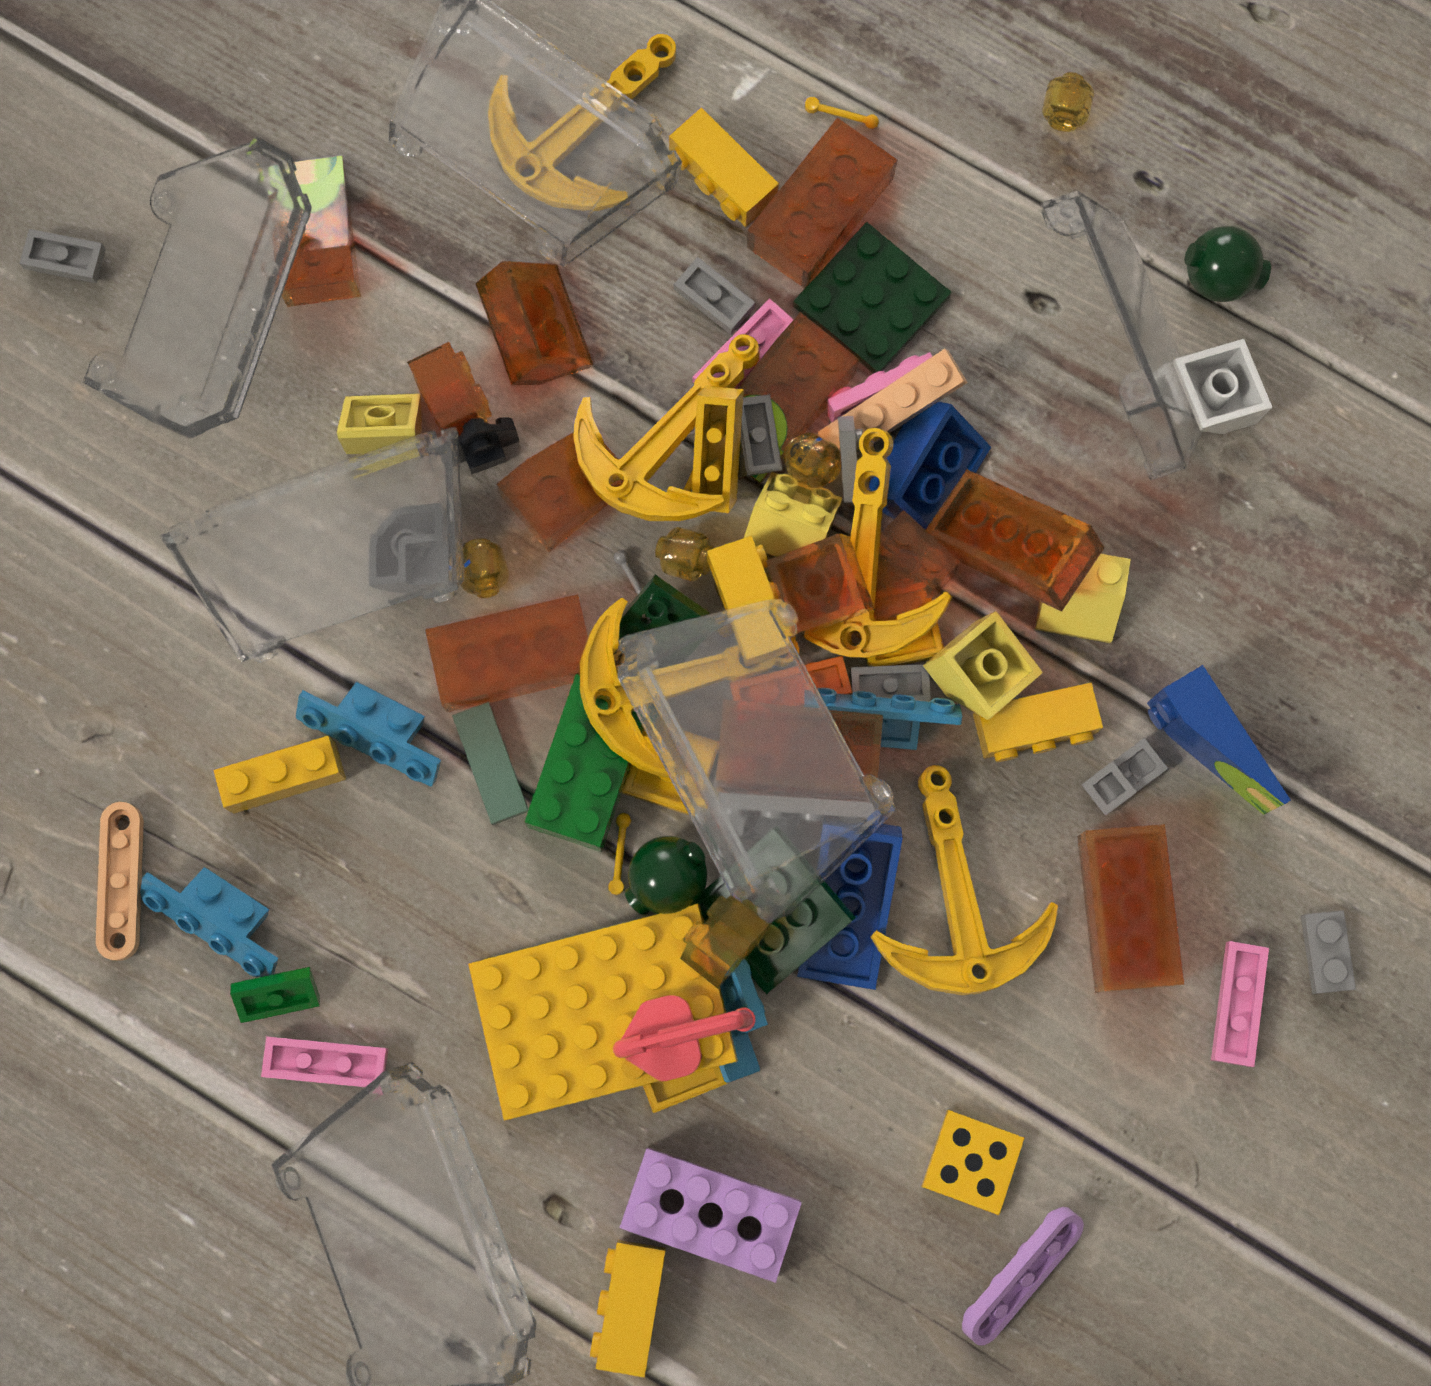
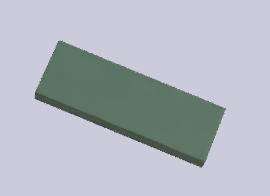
(490, 763)

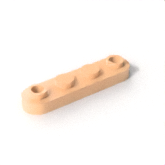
(119, 881)

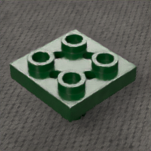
(661, 604)

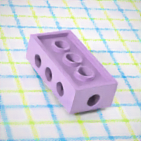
(716, 1242)

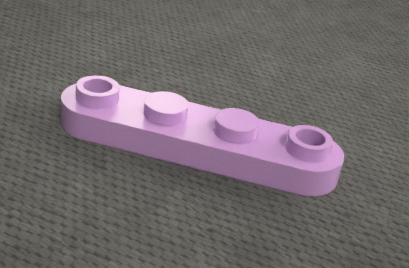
(1022, 1275)

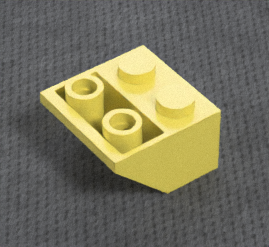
(791, 515)

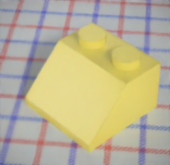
(1094, 605)
(983, 666)

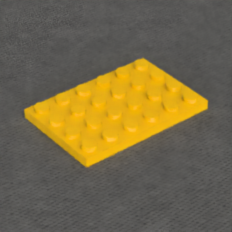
(566, 1003)

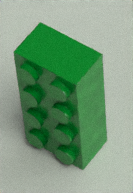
(579, 779)

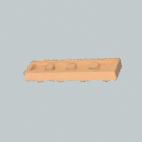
(904, 397)

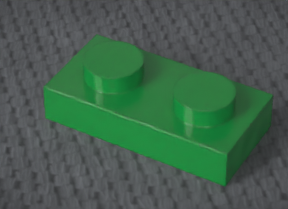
(275, 994)

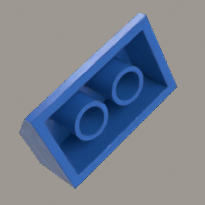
(929, 462)

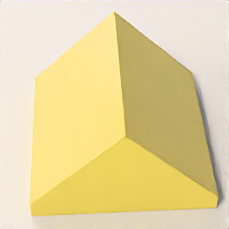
(378, 421)

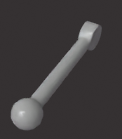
(621, 557)

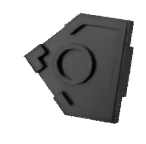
(483, 443)

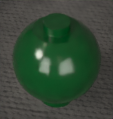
(1226, 264)
(666, 876)

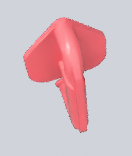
(666, 1037)

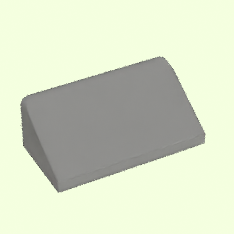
(758, 438)

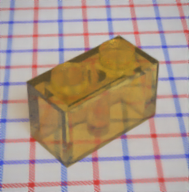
(723, 939)

